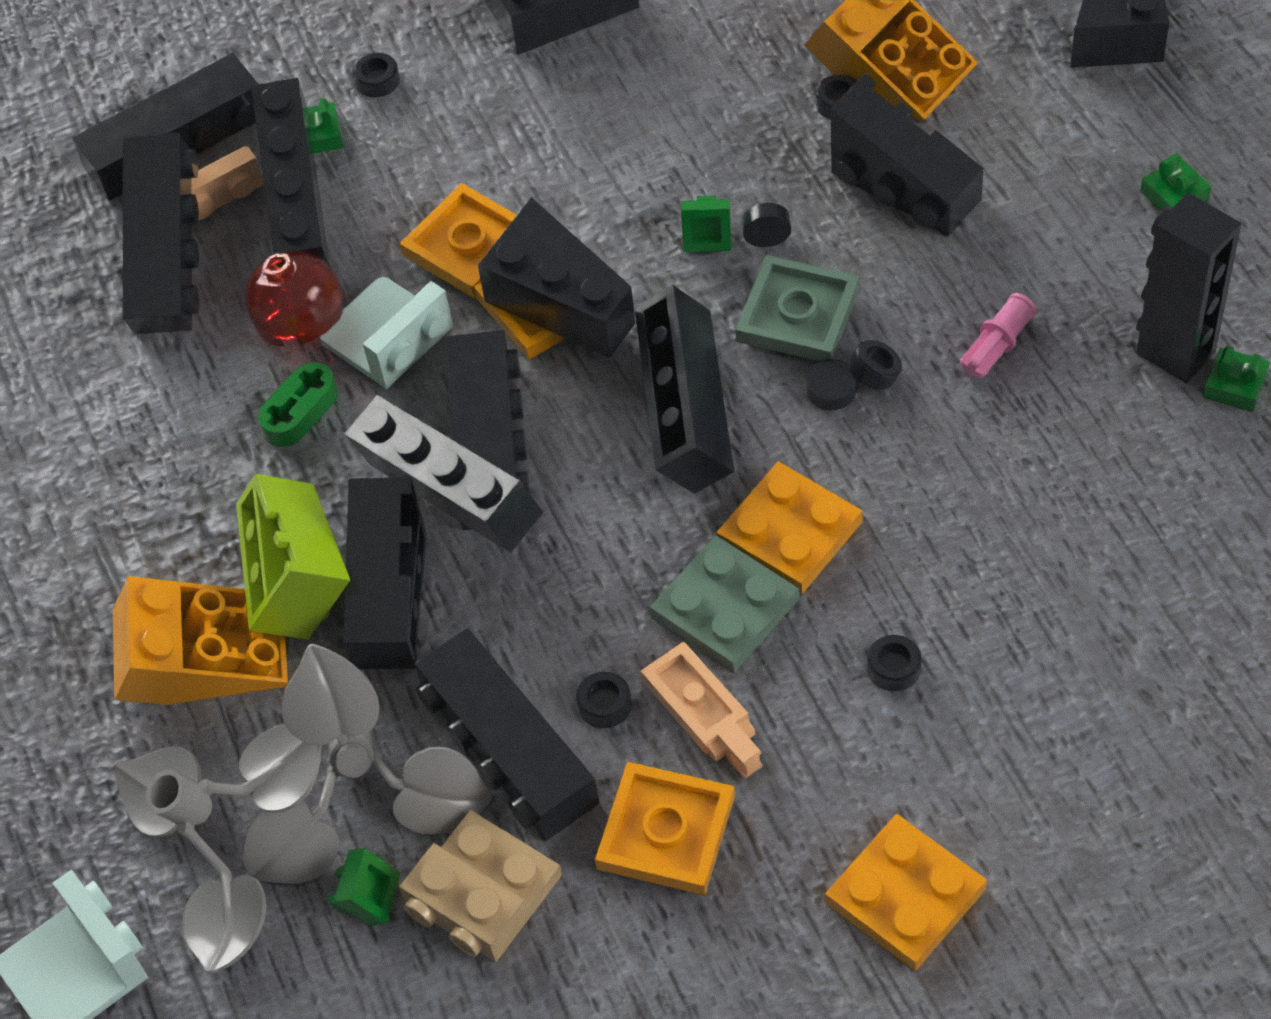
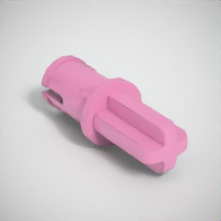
(998, 335)

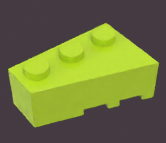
(287, 557)

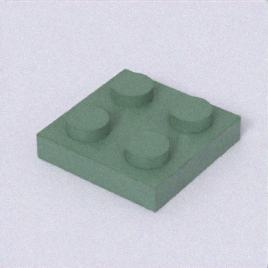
(797, 309)
(724, 603)

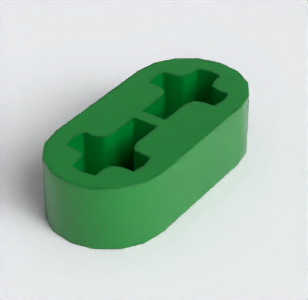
(294, 402)

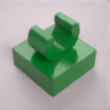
(325, 127)
(1172, 182)
(706, 224)
(1236, 379)
(365, 887)

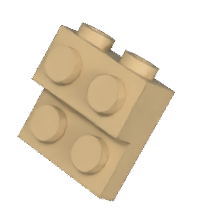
(479, 886)

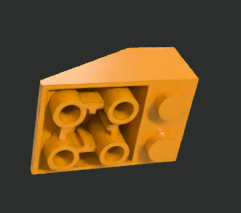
(897, 48)
(189, 644)

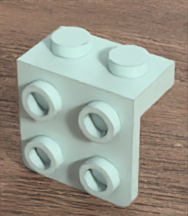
(389, 329)
(75, 959)

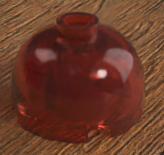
(293, 298)

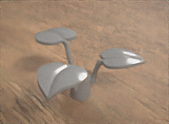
(338, 707)
(167, 795)

